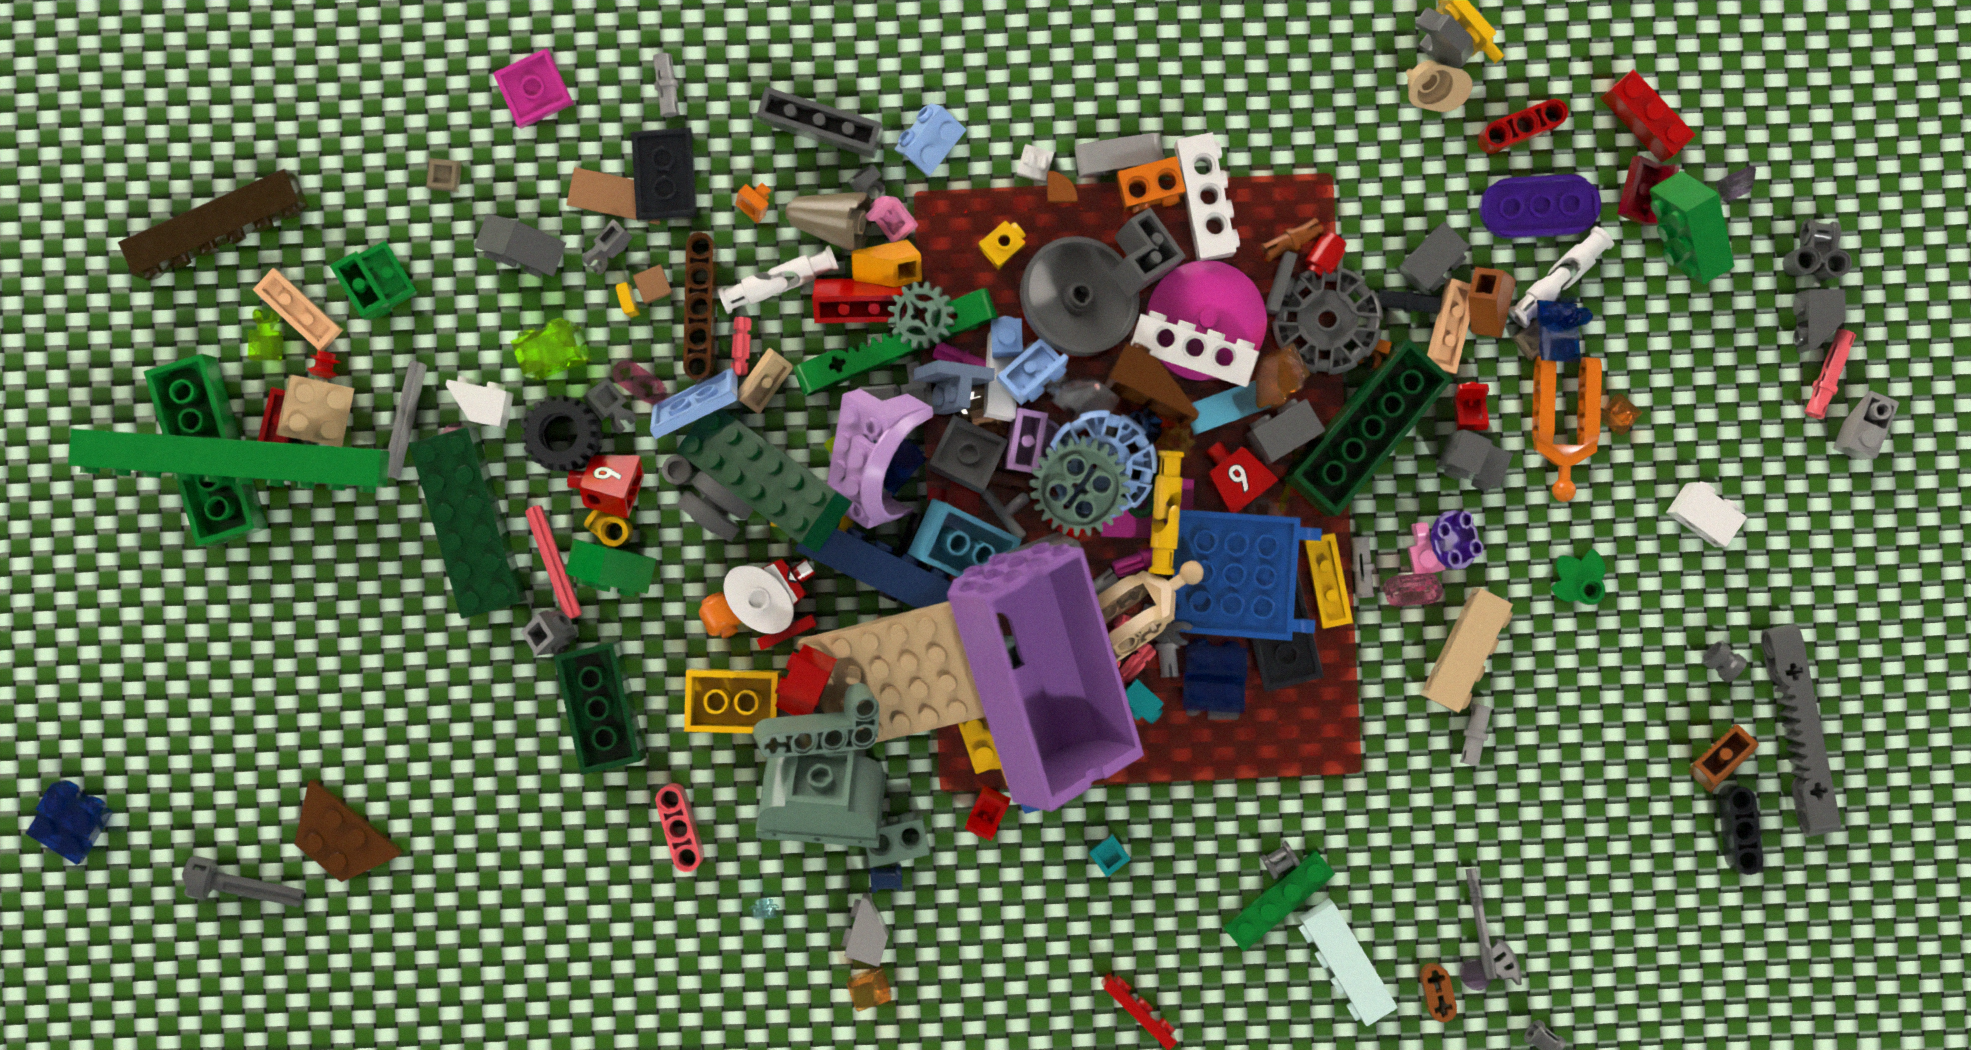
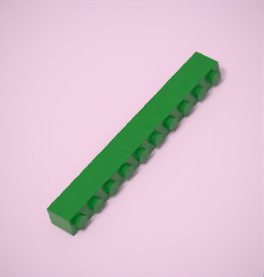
(228, 458)

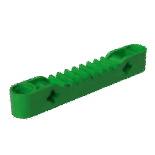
(819, 372)

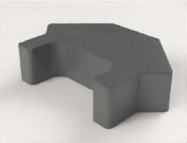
(1444, 38)

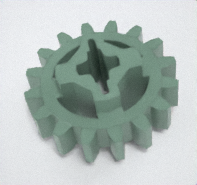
(909, 323)

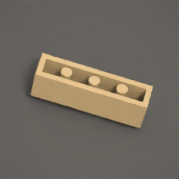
(1467, 649)

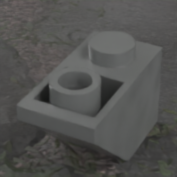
(1817, 316)

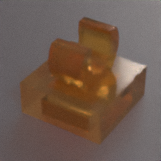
(1620, 414)

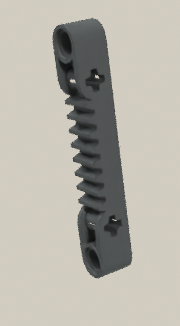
(1818, 808)

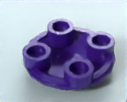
(1455, 539)

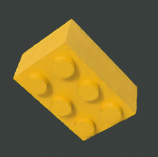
(729, 699)

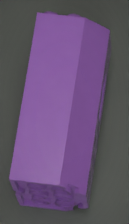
(1065, 707)

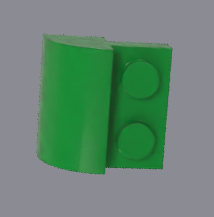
(373, 280)

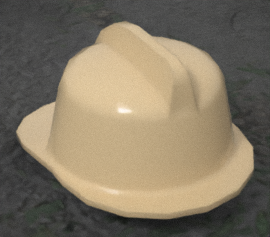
(1438, 86)

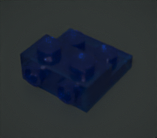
(1214, 677)
(69, 820)

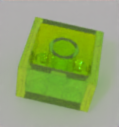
(551, 349)

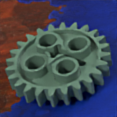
(1055, 471)

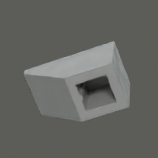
(1866, 427)
(869, 933)

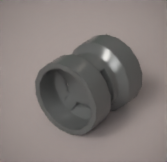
(1724, 661)

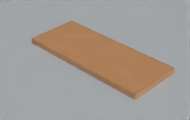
(603, 194)

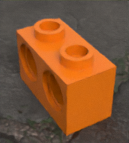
(1147, 177)

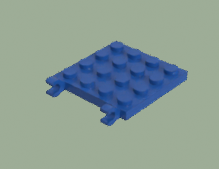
(1246, 574)

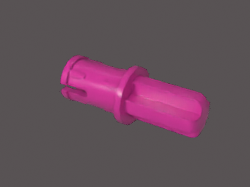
(948, 353)
(1133, 563)

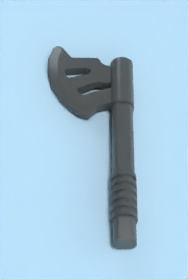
(1488, 953)

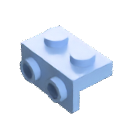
(930, 138)
(1031, 371)

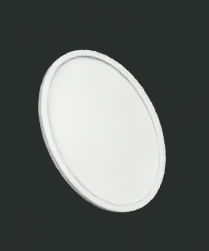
(758, 599)

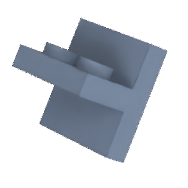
(952, 383)

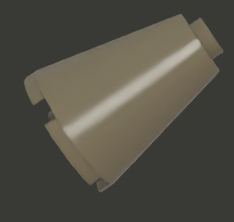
(832, 217)

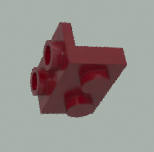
(1636, 195)

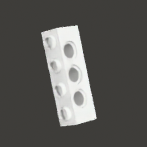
(1206, 245)
(1237, 372)

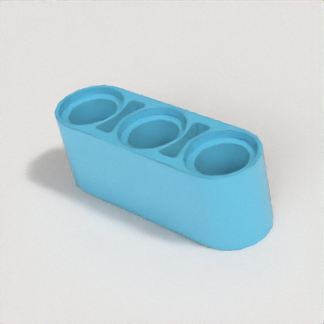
(1225, 408)

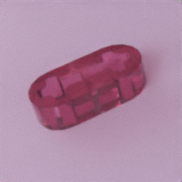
(635, 388)
(1413, 589)

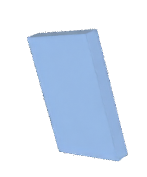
(694, 403)

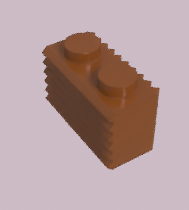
(1723, 757)

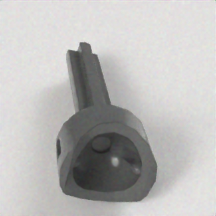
(206, 878)

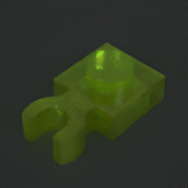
(265, 342)

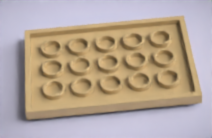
(910, 665)

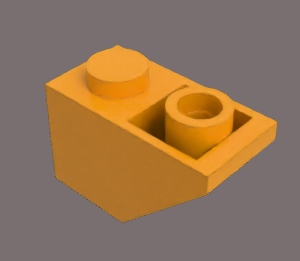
(887, 264)

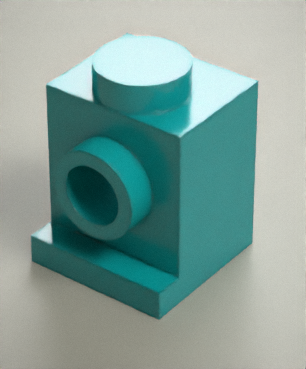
(1143, 702)

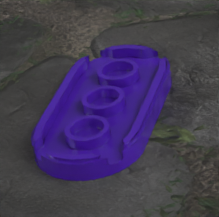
(1539, 206)

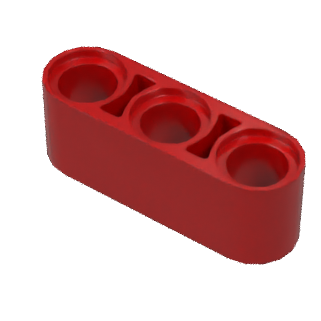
(1532, 116)

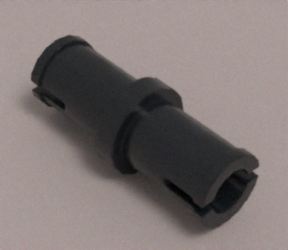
(1409, 301)

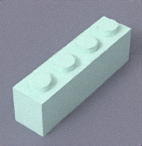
(1347, 962)

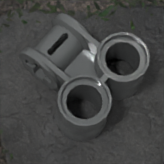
(1817, 246)

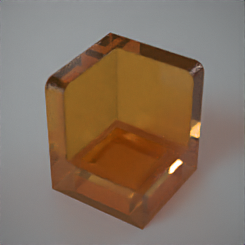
(869, 988)

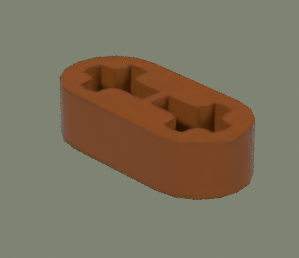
(1445, 991)

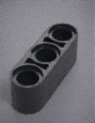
(1750, 839)

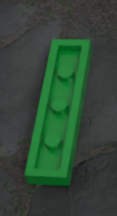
(1279, 900)

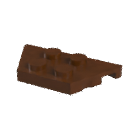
(339, 836)

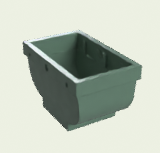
(822, 799)

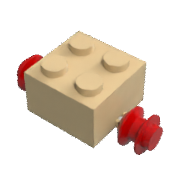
(316, 408)

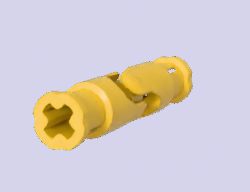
(1166, 489)

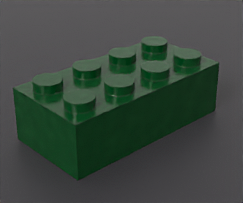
(600, 707)

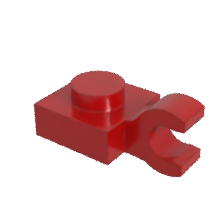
(957, 497)

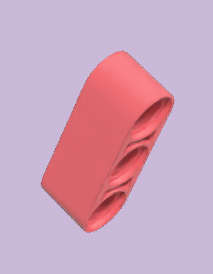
(676, 841)

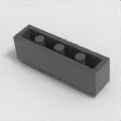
(819, 122)

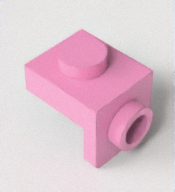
(891, 218)

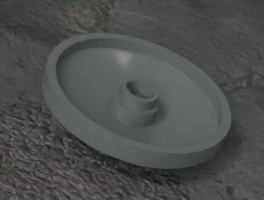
(1075, 299)

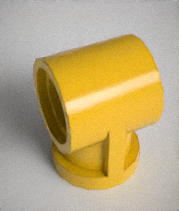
(600, 523)

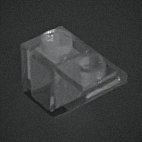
(1082, 396)

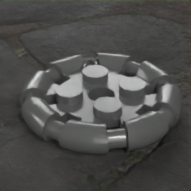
(1346, 324)

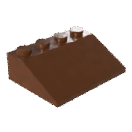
(1146, 383)

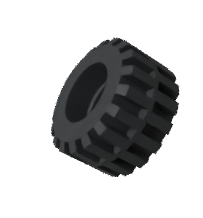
(537, 433)

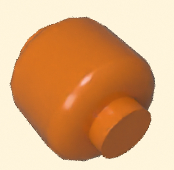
(718, 616)

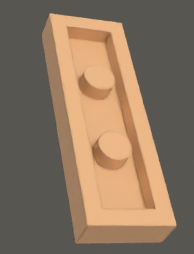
(297, 309)
(1450, 326)

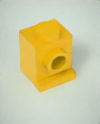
(998, 254)

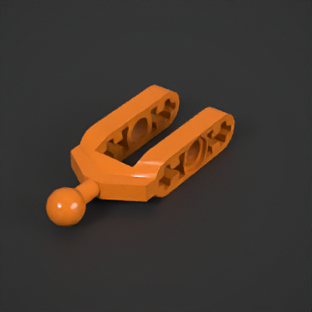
(1587, 420)

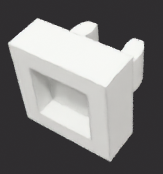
(1035, 163)

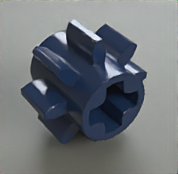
(1150, 423)

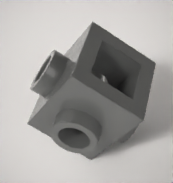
(549, 633)

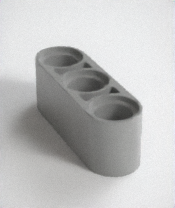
(1117, 154)

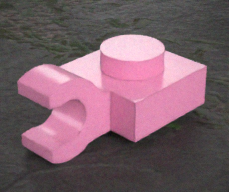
(1422, 555)

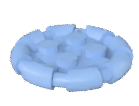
(1127, 432)

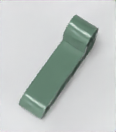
(778, 735)

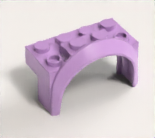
(860, 464)

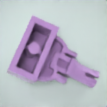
(1028, 440)

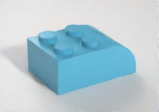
(957, 540)

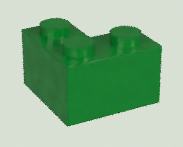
(610, 567)

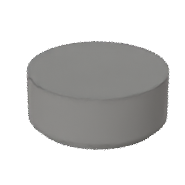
(677, 470)

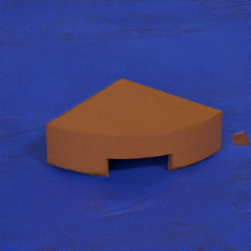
(1060, 189)

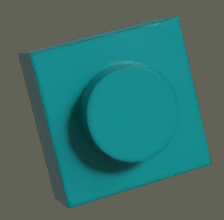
(1109, 855)

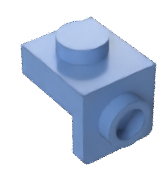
(1006, 337)

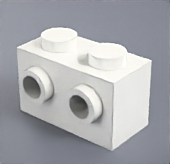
(1707, 514)

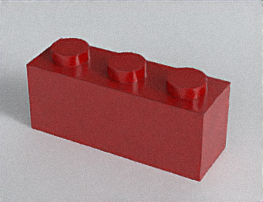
(1647, 116)
(853, 301)

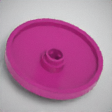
(1213, 299)

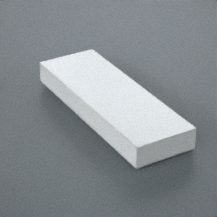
(997, 400)

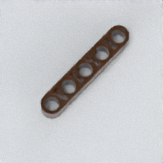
(696, 293)

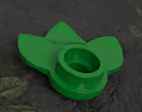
(1577, 575)

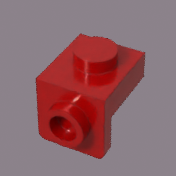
(1471, 406)
(987, 813)

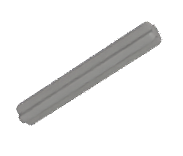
(405, 417)

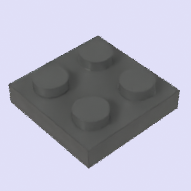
(967, 454)

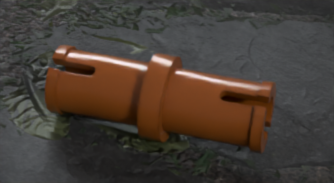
(1292, 239)

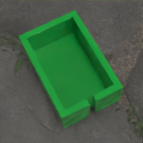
(1692, 227)

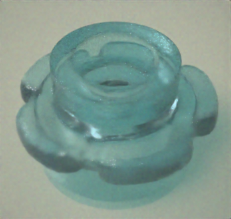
(763, 909)

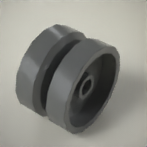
(713, 509)

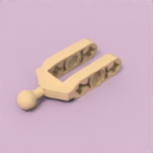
(1152, 620)

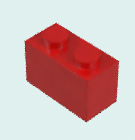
(805, 682)

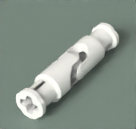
(1580, 256)
(766, 284)

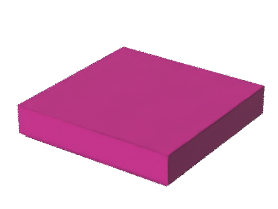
(533, 88)

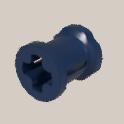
(886, 878)

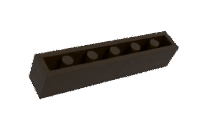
(213, 225)

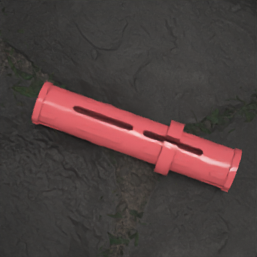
(1826, 384)

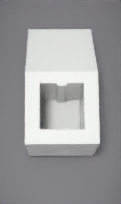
(482, 404)

